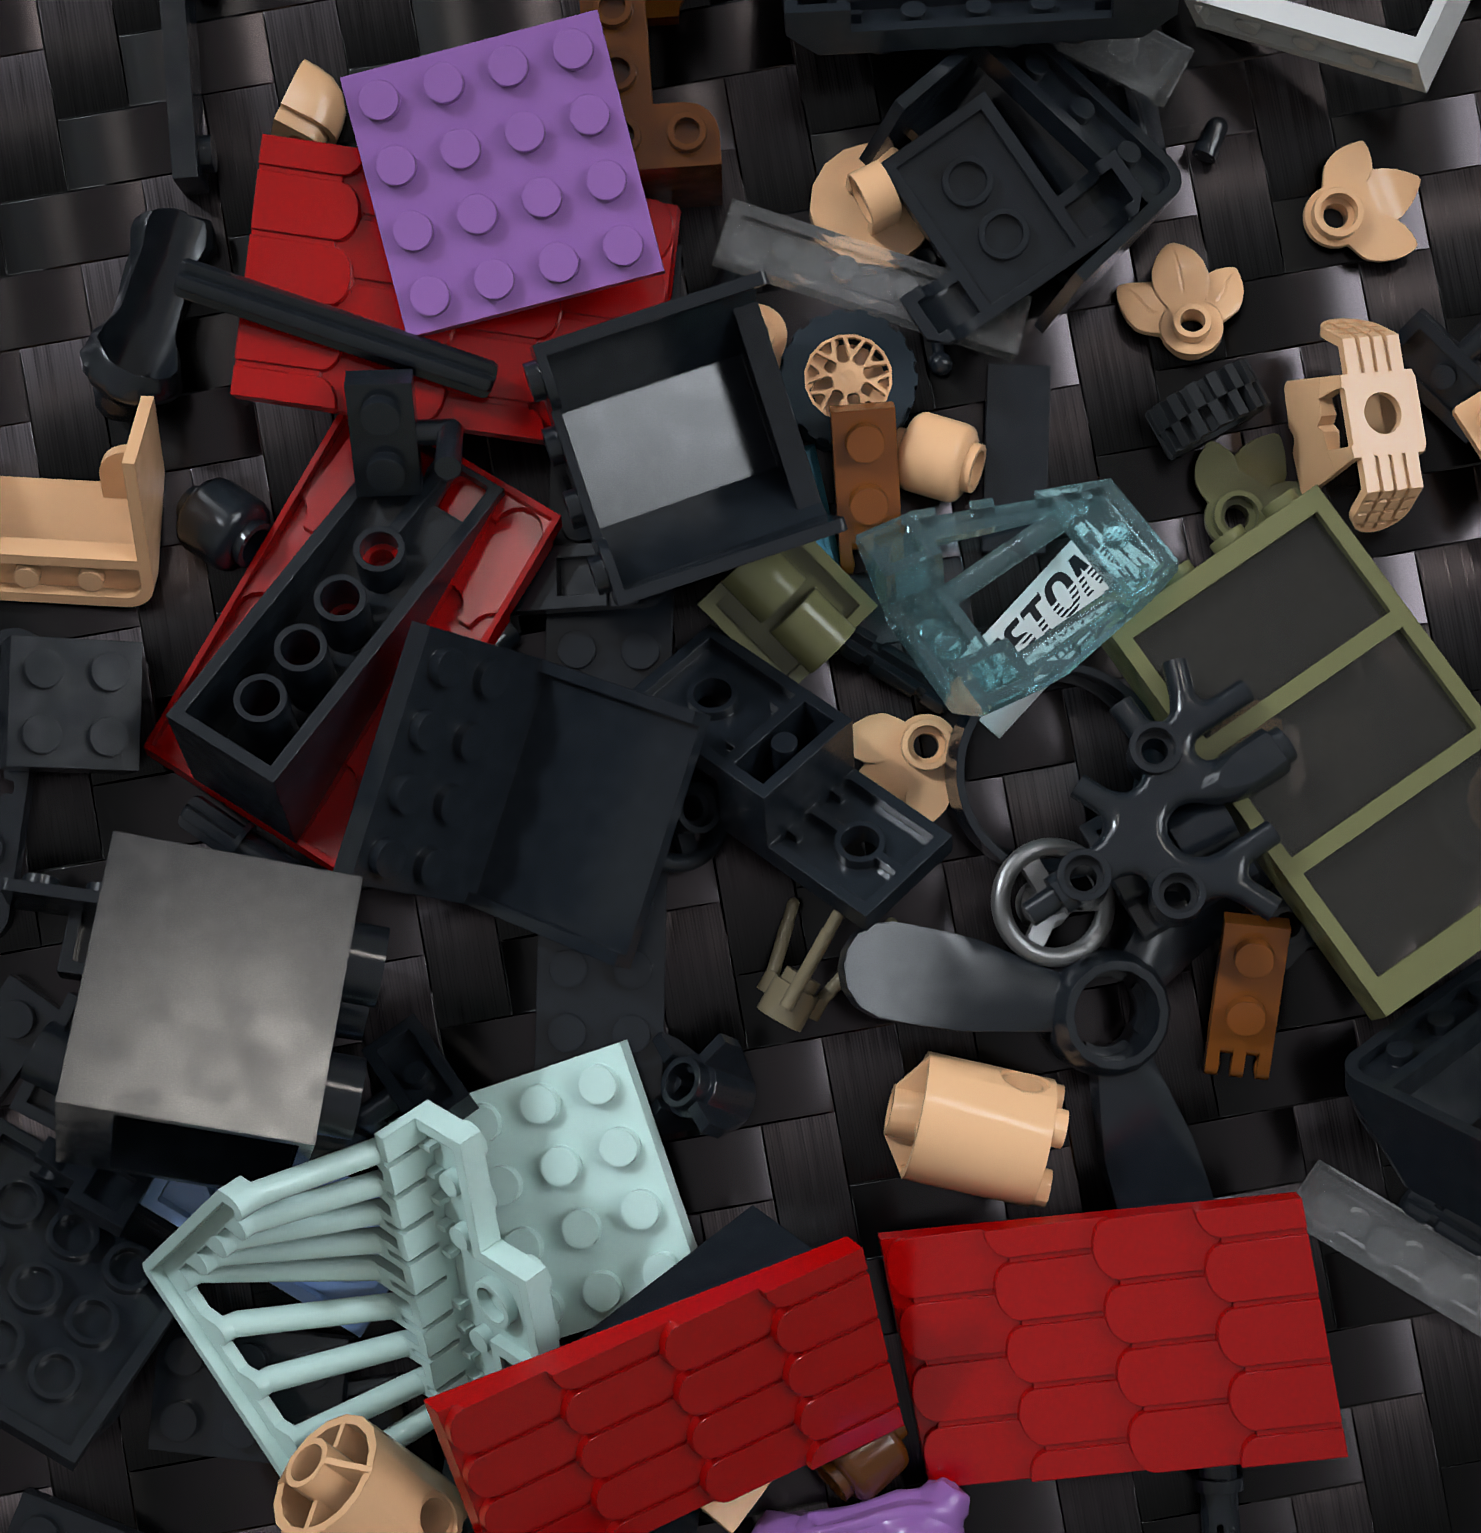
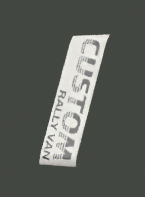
(1050, 599)

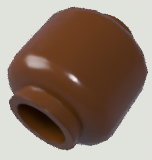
(868, 1468)

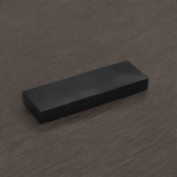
(1015, 439)

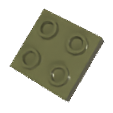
(789, 608)

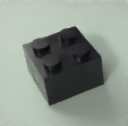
(70, 705)

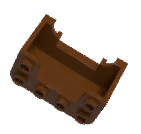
(672, 142)

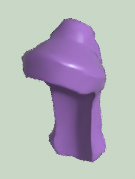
(932, 1508)

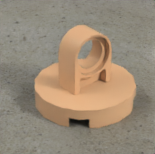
(863, 203)

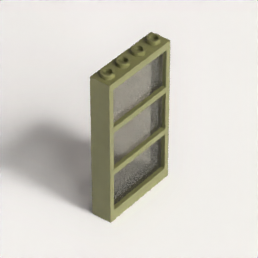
(1384, 732)

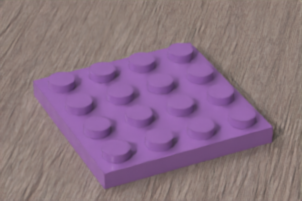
(502, 175)

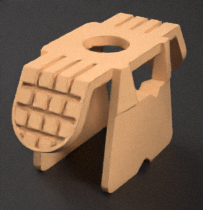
(1379, 419)

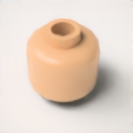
(939, 457)

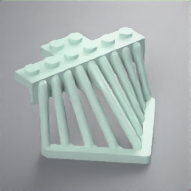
(453, 1281)

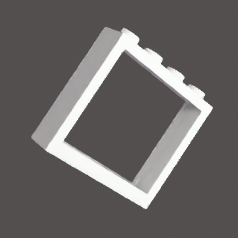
(1338, 39)

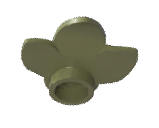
(1241, 481)

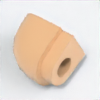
(311, 107)

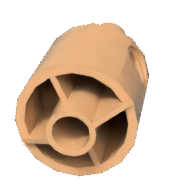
(976, 1129)
(363, 1481)

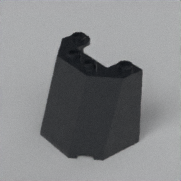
(678, 441)

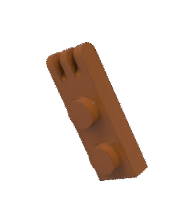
(864, 470)
(1247, 993)

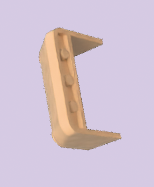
(88, 537)

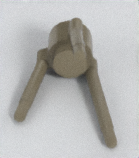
(792, 995)

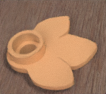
(1369, 204)
(1182, 293)
(891, 761)

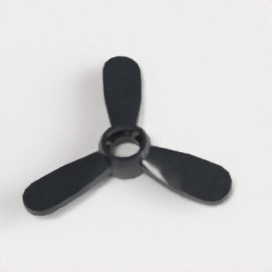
(970, 986)

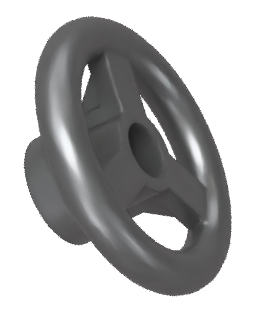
(1031, 946)

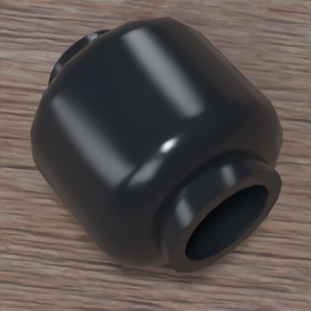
(222, 523)

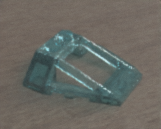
(942, 640)

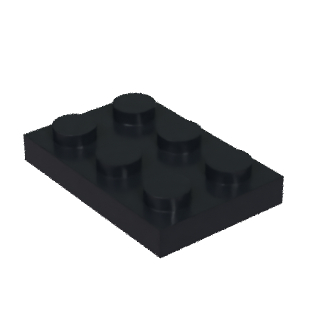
(196, 1416)

